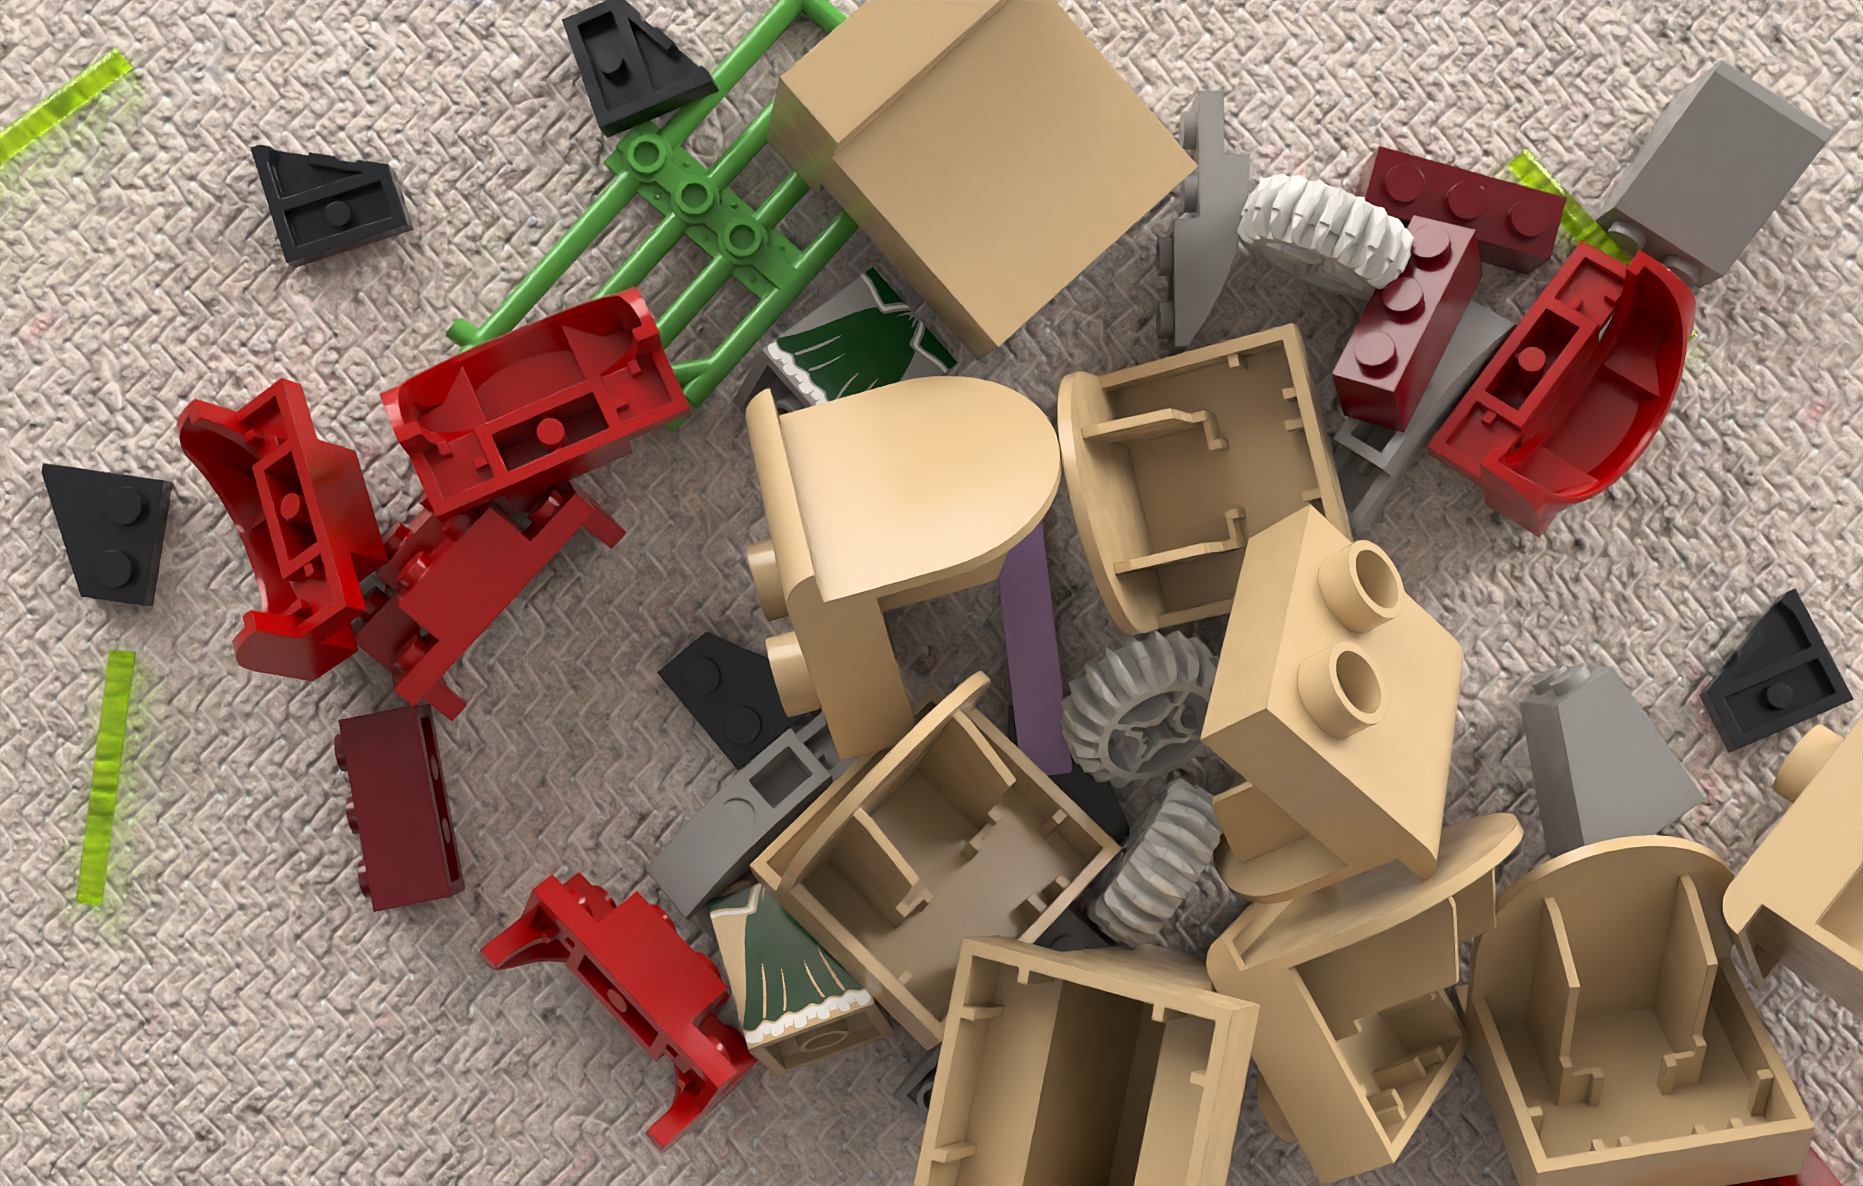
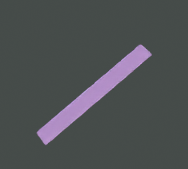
(1033, 654)

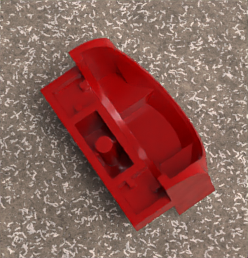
(1563, 397)
(536, 404)
(300, 521)
(459, 580)
(645, 980)

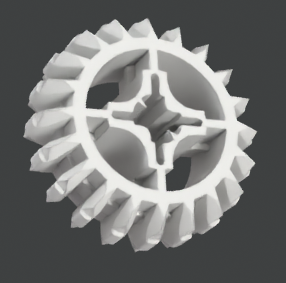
(1324, 236)
(1140, 709)
(1156, 864)

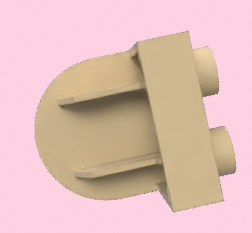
(1188, 464)
(879, 511)
(1331, 712)
(929, 849)
(1804, 884)
(1355, 996)
(1623, 1028)

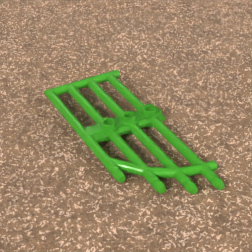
(703, 209)

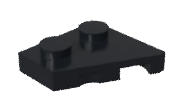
(631, 67)
(1774, 677)

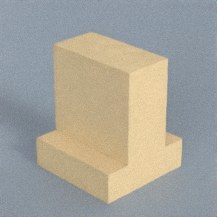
(975, 150)
(1086, 1069)

